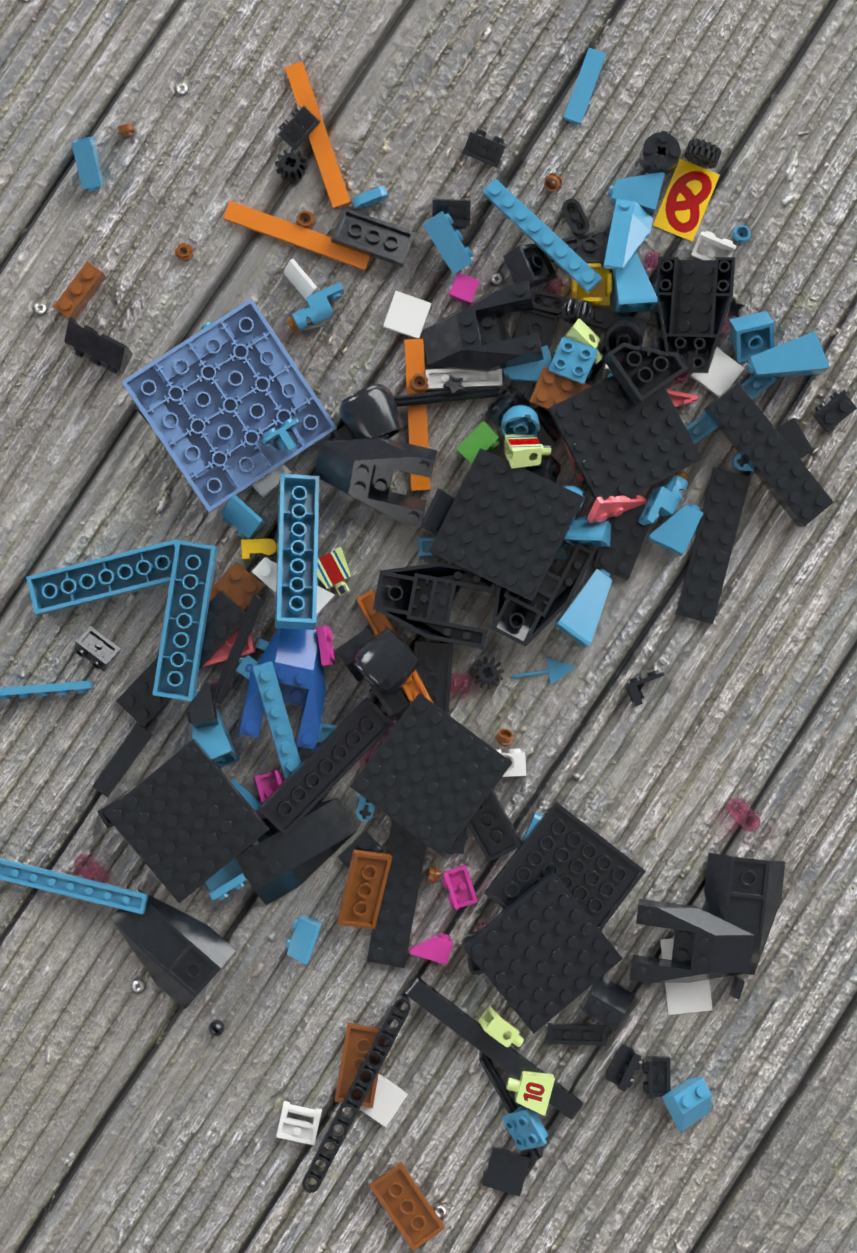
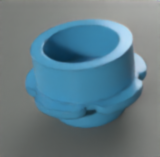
(741, 229)

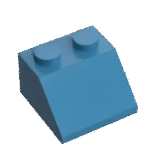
(751, 335)
(242, 517)
(589, 534)
(303, 939)
(688, 1102)

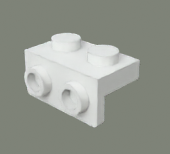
(710, 247)

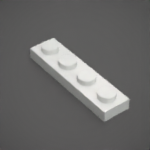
(471, 378)

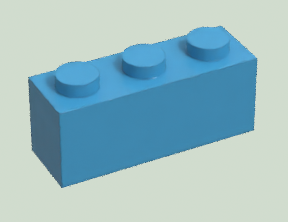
(448, 242)

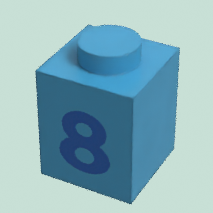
(245, 666)

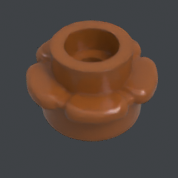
(126, 130)
(549, 185)
(305, 215)
(179, 252)
(419, 378)
(504, 737)
(433, 874)

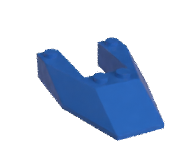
(300, 680)

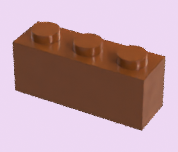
(79, 291)

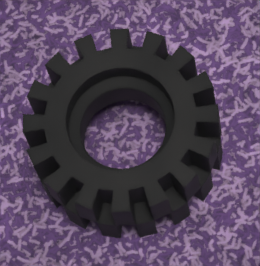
(702, 153)

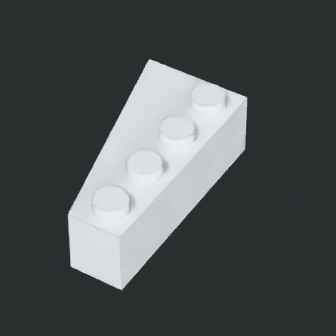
(267, 573)

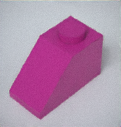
(434, 948)

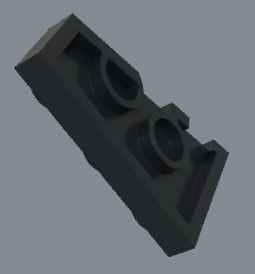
(590, 247)

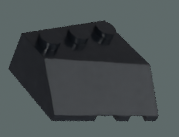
(98, 348)

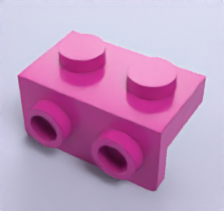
(325, 640)
(267, 783)
(460, 887)

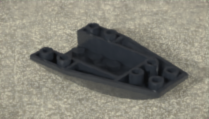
(694, 306)
(745, 894)
(174, 948)

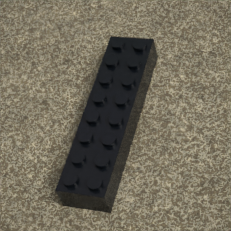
(768, 455)

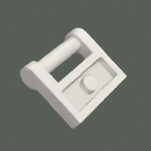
(296, 1129)

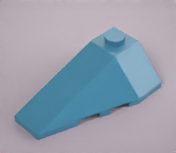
(628, 230)

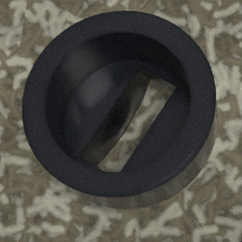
(219, 1025)

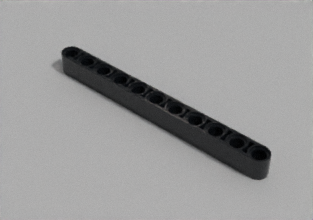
(474, 1033)
(355, 1103)

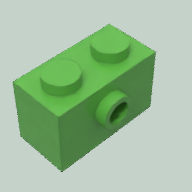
(482, 437)

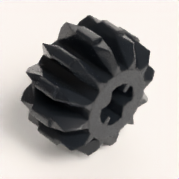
(296, 160)
(576, 308)
(480, 674)

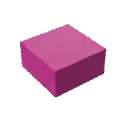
(464, 288)

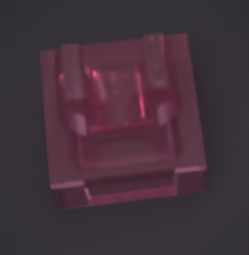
(460, 683)

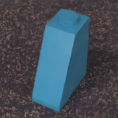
(87, 163)
(642, 189)
(530, 371)
(678, 529)

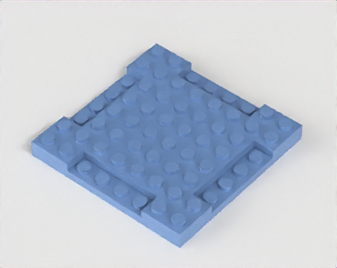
(220, 397)

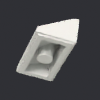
(300, 279)

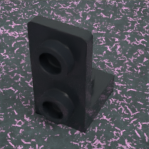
(636, 694)

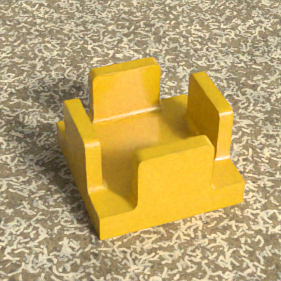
(600, 294)

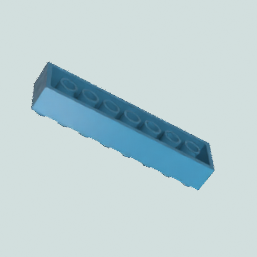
(297, 552)
(102, 578)
(185, 620)

